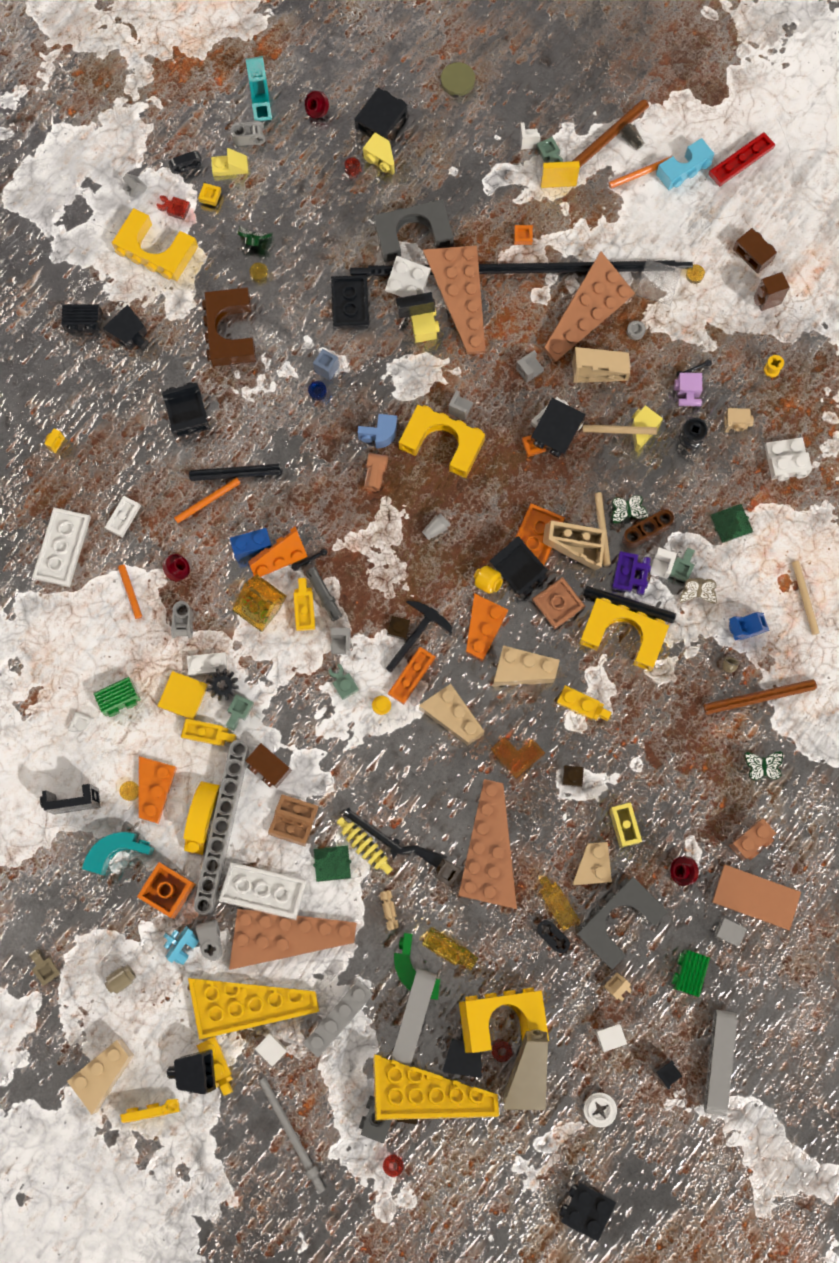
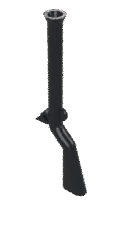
(429, 856)

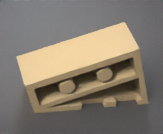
(600, 365)
(576, 542)
(524, 668)
(452, 714)
(99, 1076)

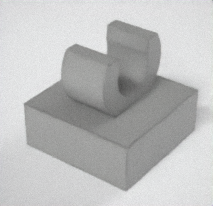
(134, 183)

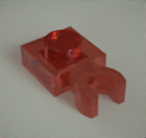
(176, 207)

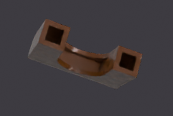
(218, 306)

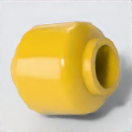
(488, 579)

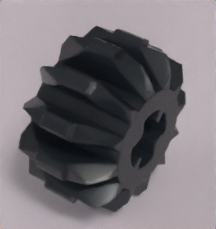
(228, 680)

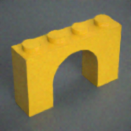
(168, 263)
(427, 421)
(651, 631)
(477, 1012)

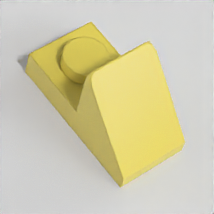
(232, 164)

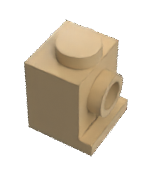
(738, 419)

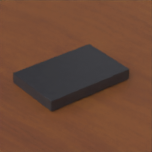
(350, 301)

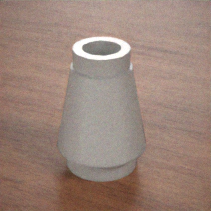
(436, 526)

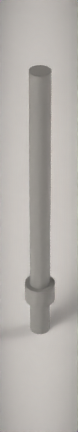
(311, 1171)

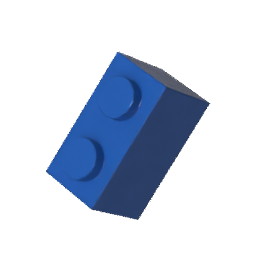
(250, 544)

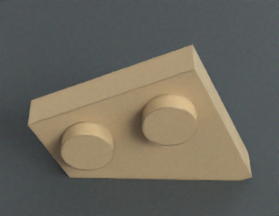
(594, 865)

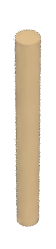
(620, 429)
(602, 525)
(805, 597)

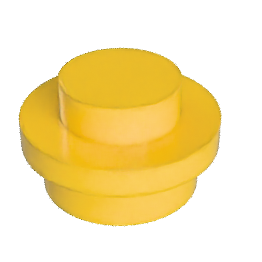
(381, 705)

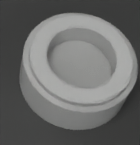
(636, 330)

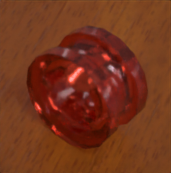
(352, 172)

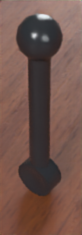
(708, 362)
(295, 567)

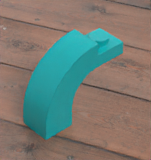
(259, 88)
(103, 851)

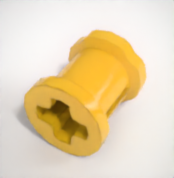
(773, 366)

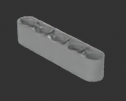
(414, 1017)
(720, 1062)

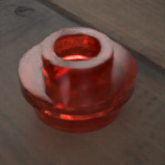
(501, 1058)
(400, 1165)

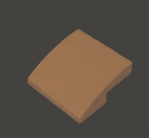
(293, 820)

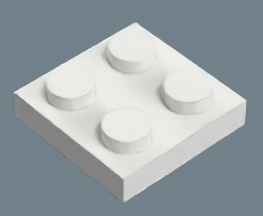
(407, 278)

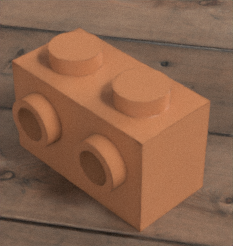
(752, 839)

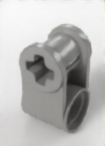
(248, 133)
(182, 624)
(208, 936)

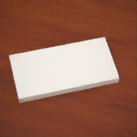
(61, 547)
(262, 890)

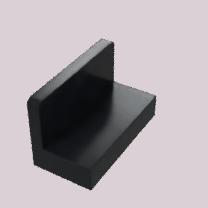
(415, 305)

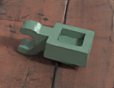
(682, 567)
(239, 709)

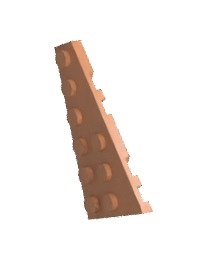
(459, 284)
(593, 302)
(489, 862)
(269, 937)

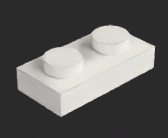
(122, 516)
(206, 663)

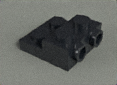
(587, 1210)

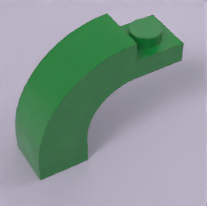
(404, 967)

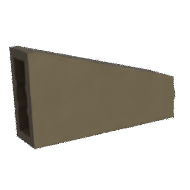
(529, 1074)

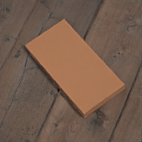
(756, 897)

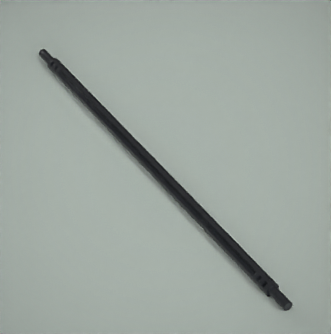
(519, 268)

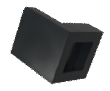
(667, 1073)

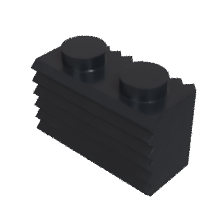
(81, 317)

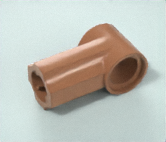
(375, 468)

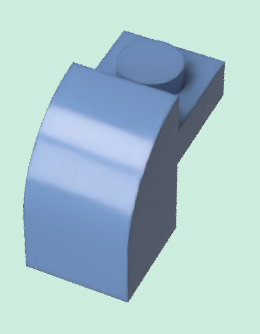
(383, 434)

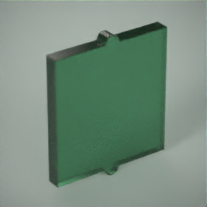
(731, 523)
(332, 863)

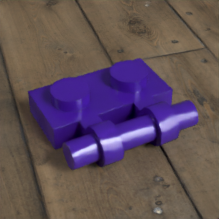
(625, 573)

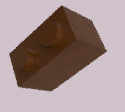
(755, 250)
(771, 291)
(268, 765)

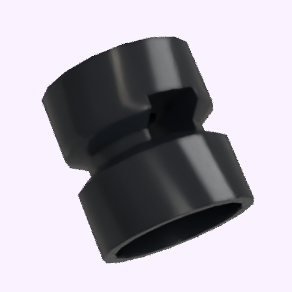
(693, 433)

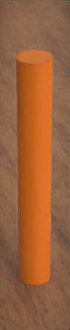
(130, 592)

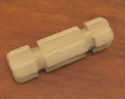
(389, 910)

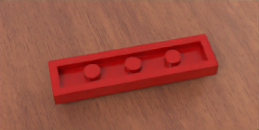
(741, 159)

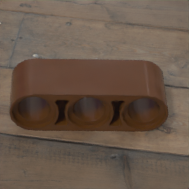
(654, 522)

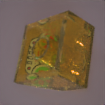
(258, 602)

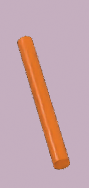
(636, 174)
(207, 500)

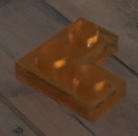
(517, 761)

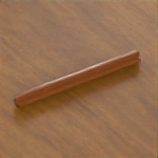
(612, 132)
(760, 696)

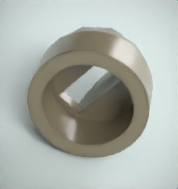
(730, 664)

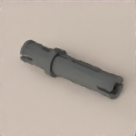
(326, 599)

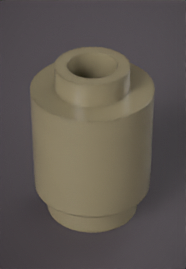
(120, 979)

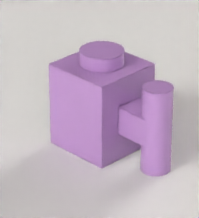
(689, 386)

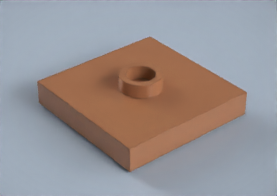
(558, 603)

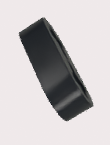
(185, 162)
(556, 933)

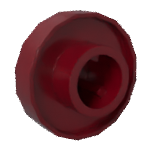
(316, 104)
(176, 567)
(684, 870)

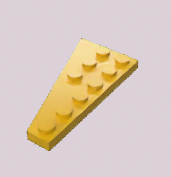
(237, 1006)
(419, 1094)

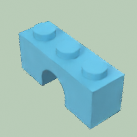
(674, 173)

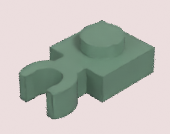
(549, 150)
(344, 684)

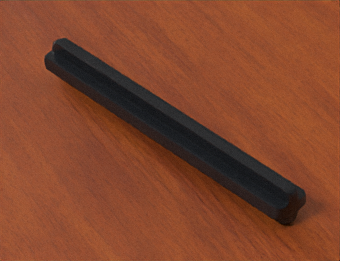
(233, 472)
(633, 605)

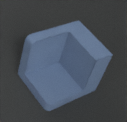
(326, 364)

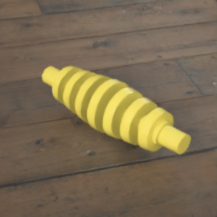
(364, 845)

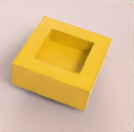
(209, 194)
(54, 440)

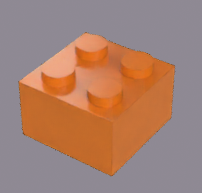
(166, 890)

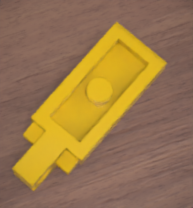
(304, 607)
(582, 704)
(206, 733)
(221, 1067)
(153, 1110)

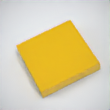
(560, 174)
(182, 695)

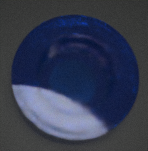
(317, 390)

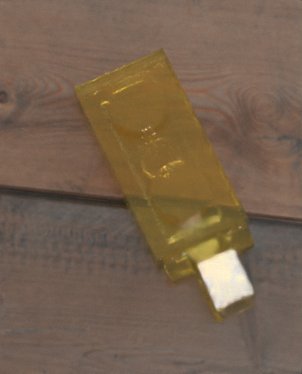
(558, 904)
(449, 949)

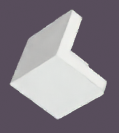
(528, 137)
(663, 563)
(610, 1037)
(271, 1049)

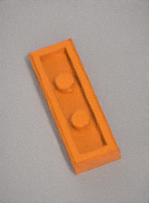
(411, 675)

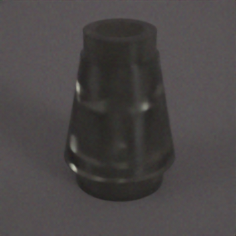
(632, 136)

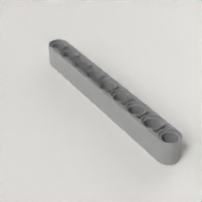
(215, 835)

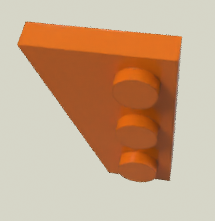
(283, 553)
(484, 626)
(154, 787)

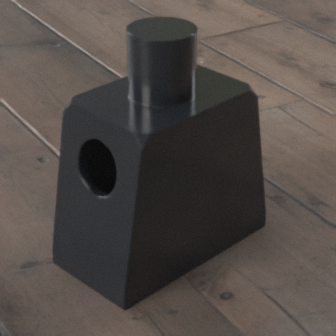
(127, 330)
(460, 1062)
(194, 1072)

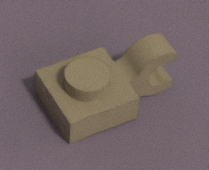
(46, 968)

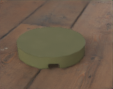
(457, 79)

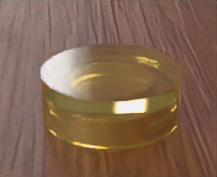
(258, 272)
(695, 274)
(129, 791)

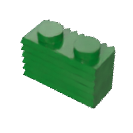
(117, 696)
(690, 972)

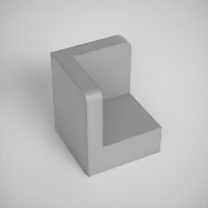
(529, 367)
(459, 406)
(341, 641)
(729, 932)

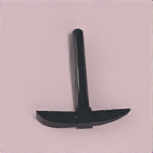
(430, 615)

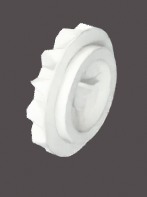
(609, 1112)

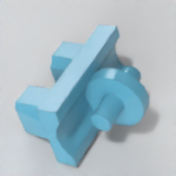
(175, 952)

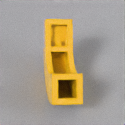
(199, 817)

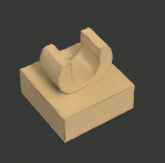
(617, 986)

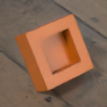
(523, 234)
(530, 449)

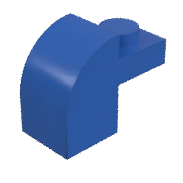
(748, 625)

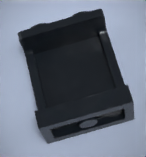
(380, 114)
(185, 410)
(557, 428)
(519, 567)
(90, 800)

